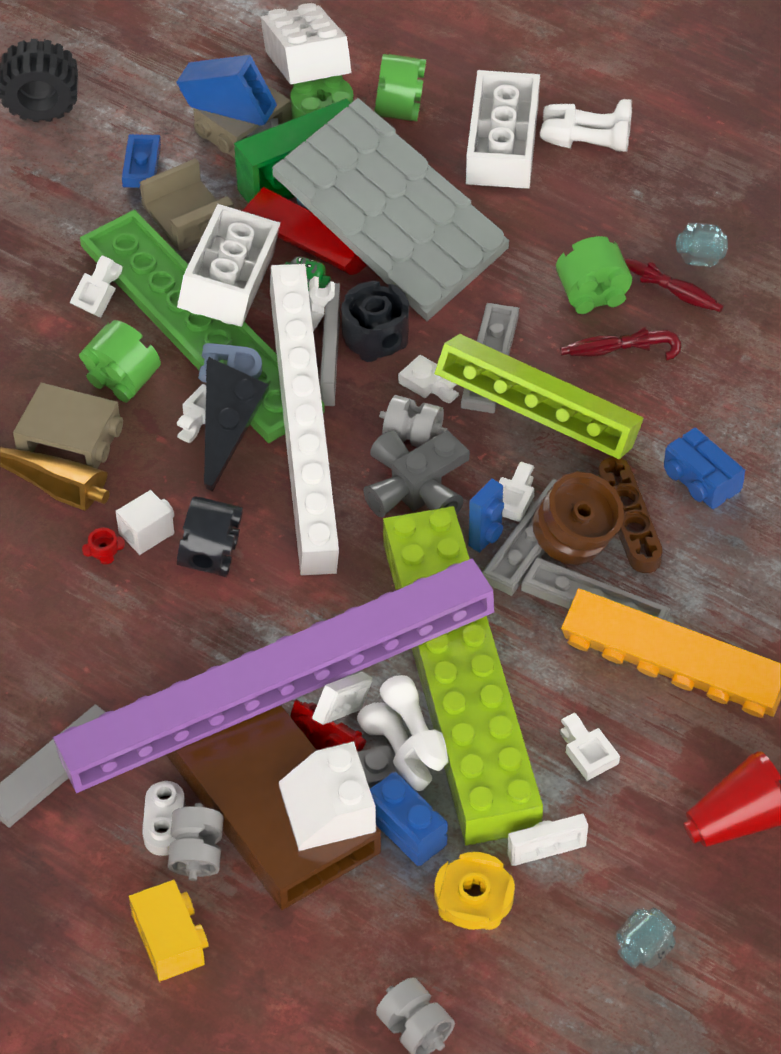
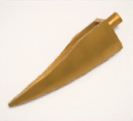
(60, 478)

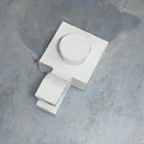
(94, 291)
(318, 299)
(421, 379)
(194, 415)
(518, 492)
(588, 751)

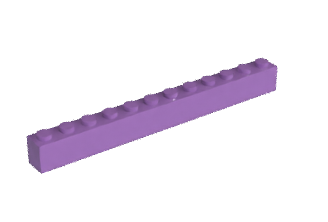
(273, 675)

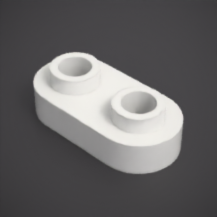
(159, 815)

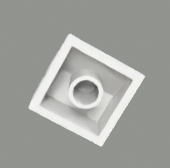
(328, 798)

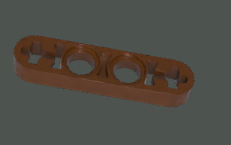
(633, 513)

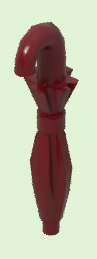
(683, 290)
(641, 339)

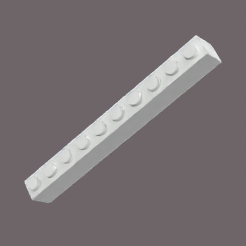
(303, 421)

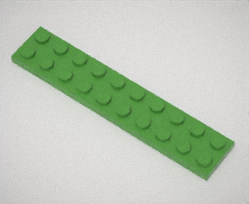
(153, 281)

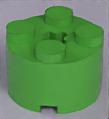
(400, 87)
(318, 93)
(594, 274)
(119, 360)

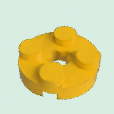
(469, 911)

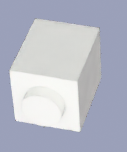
(145, 521)

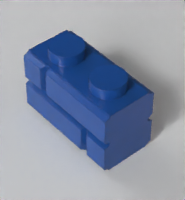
(703, 468)
(408, 819)

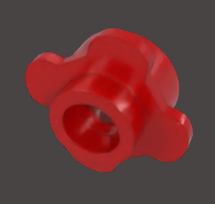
(103, 545)

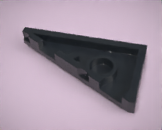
(230, 407)

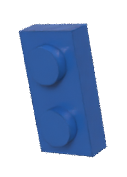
(140, 159)
(486, 516)

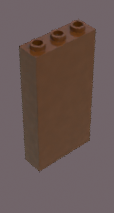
(240, 778)

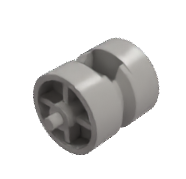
(413, 422)
(196, 834)
(409, 1012)

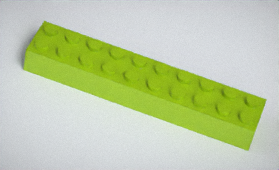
(466, 691)

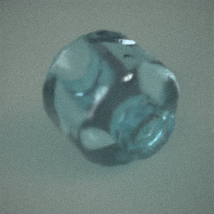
(702, 244)
(646, 938)

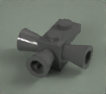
(415, 473)

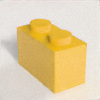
(168, 930)

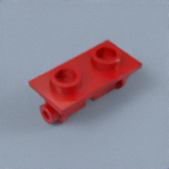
(324, 735)

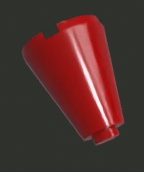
(739, 804)

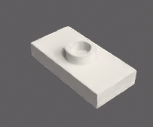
(342, 698)
(547, 839)

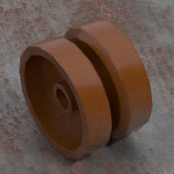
(578, 518)

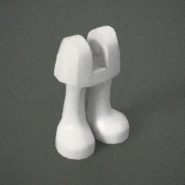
(566, 124)
(411, 753)

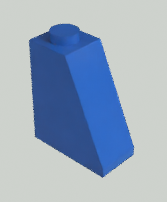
(228, 88)

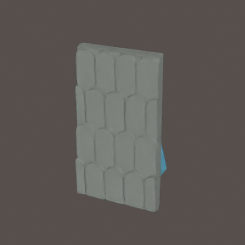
(391, 208)

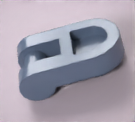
(238, 357)

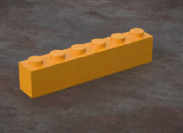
(675, 652)

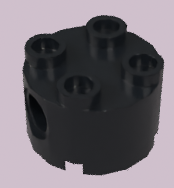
(375, 320)
(209, 536)

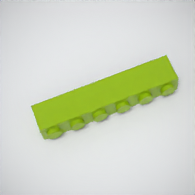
(539, 396)

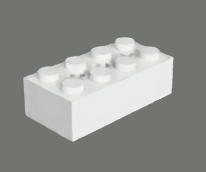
(305, 43)
(502, 129)
(228, 265)

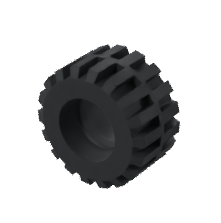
(38, 80)

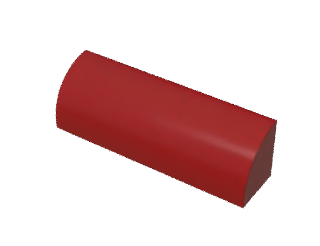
(304, 231)

